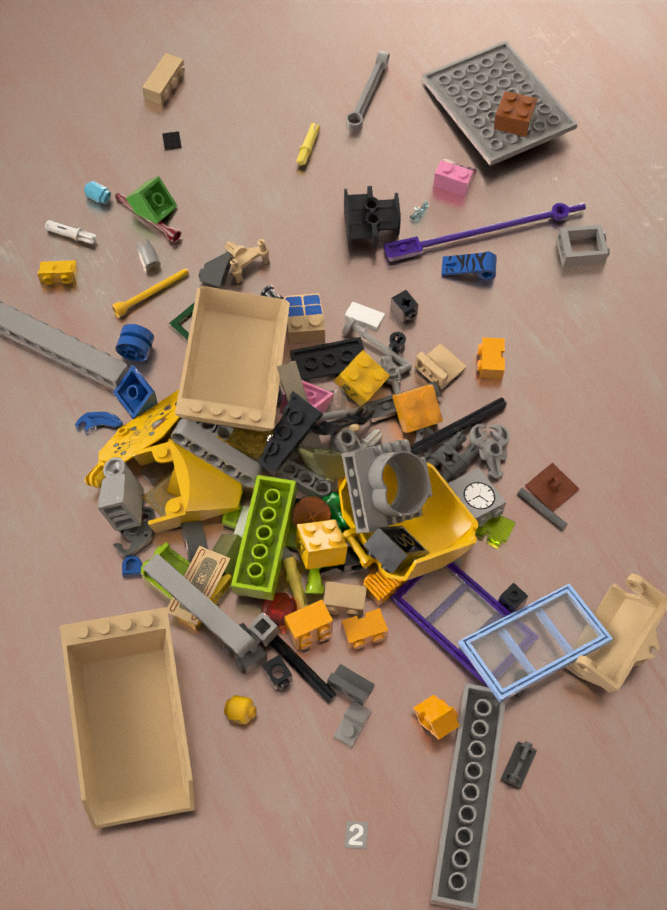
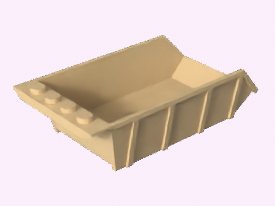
(233, 359)
(127, 718)

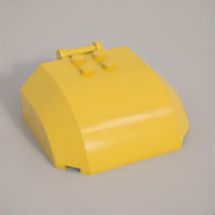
(443, 529)

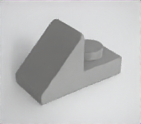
(352, 724)

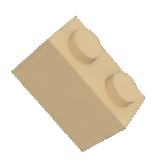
(344, 599)

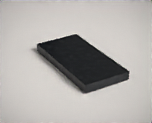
(325, 360)

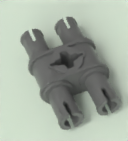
(447, 452)

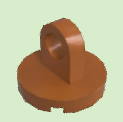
(310, 510)

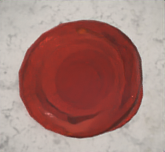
(279, 608)

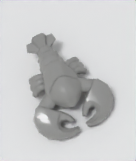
(491, 449)

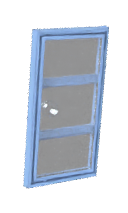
(534, 642)

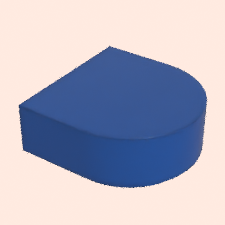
(131, 566)

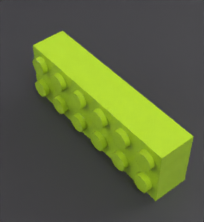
(264, 537)

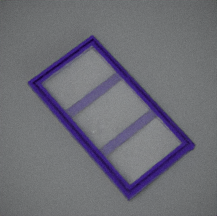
(449, 608)

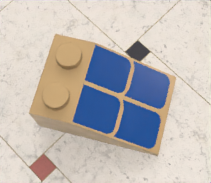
(305, 319)

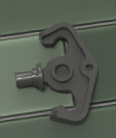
(139, 535)

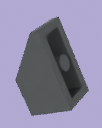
(216, 271)

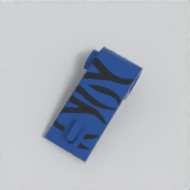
(481, 263)

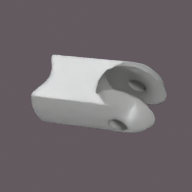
(148, 255)

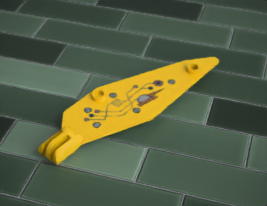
(135, 436)

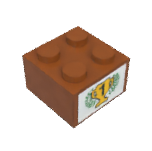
(515, 113)

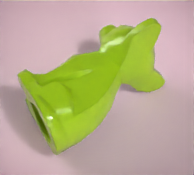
(314, 583)

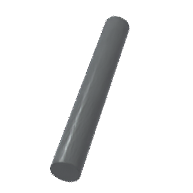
(542, 508)

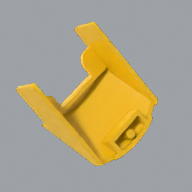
(203, 488)

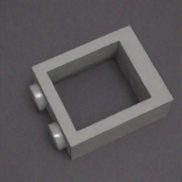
(582, 258)

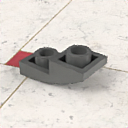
(194, 537)

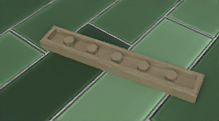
(291, 382)

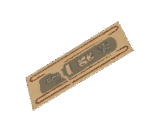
(204, 574)

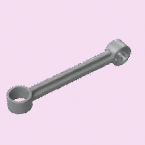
(380, 64)

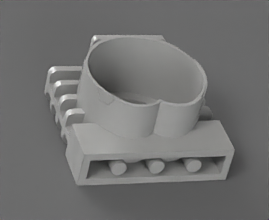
(368, 491)

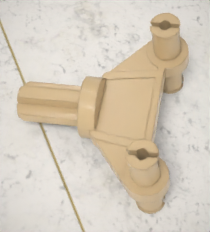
(244, 256)

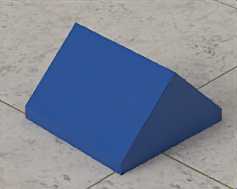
(135, 393)

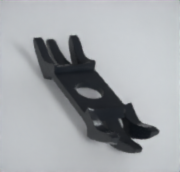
(329, 428)

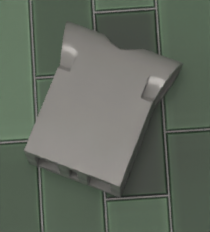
(120, 496)

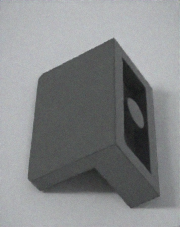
(350, 684)

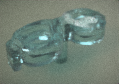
(420, 211)

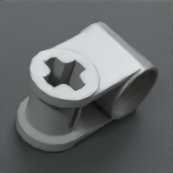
(352, 441)

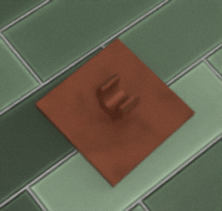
(552, 487)

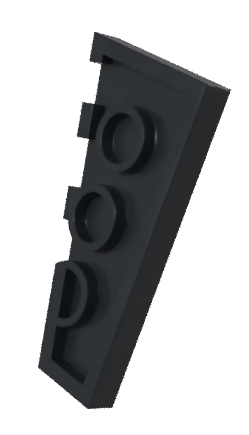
(293, 427)

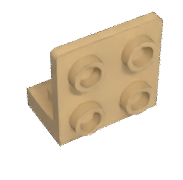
(439, 365)

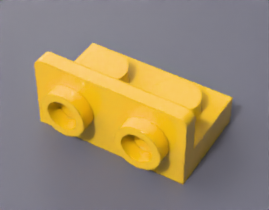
(57, 272)

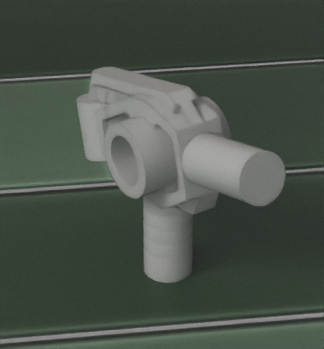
(394, 372)

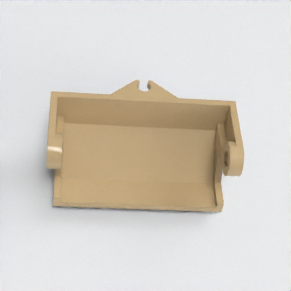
(632, 625)

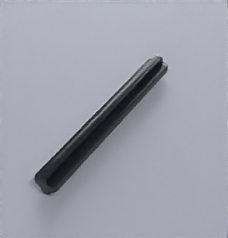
(303, 668)

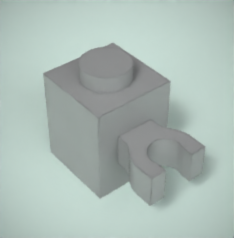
(262, 631)

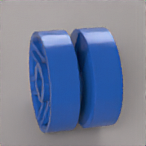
(134, 342)

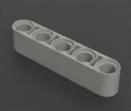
(216, 452)

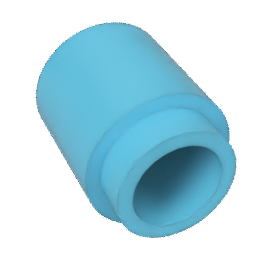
(97, 192)

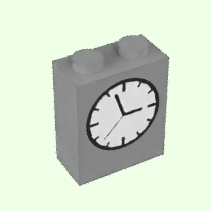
(479, 496)

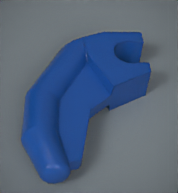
(97, 419)

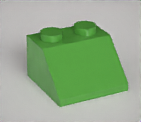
(152, 200)

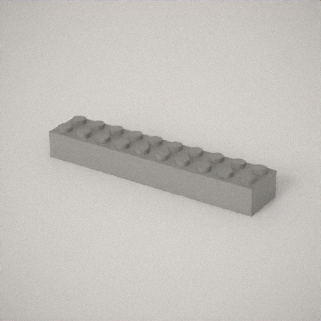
(468, 800)

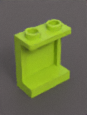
(173, 558)

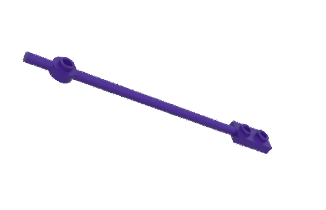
(413, 247)

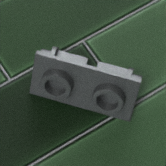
(519, 764)

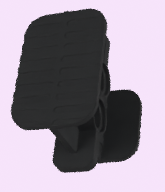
(366, 222)

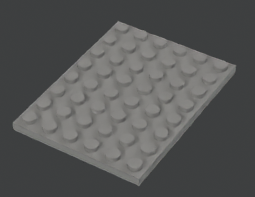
(472, 93)

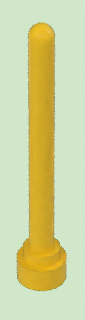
(121, 308)

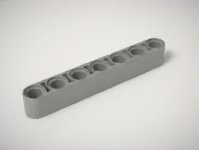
(199, 605)

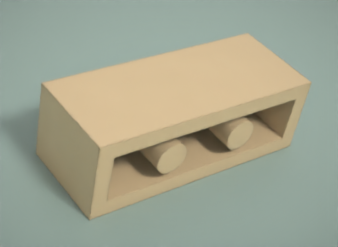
(163, 79)

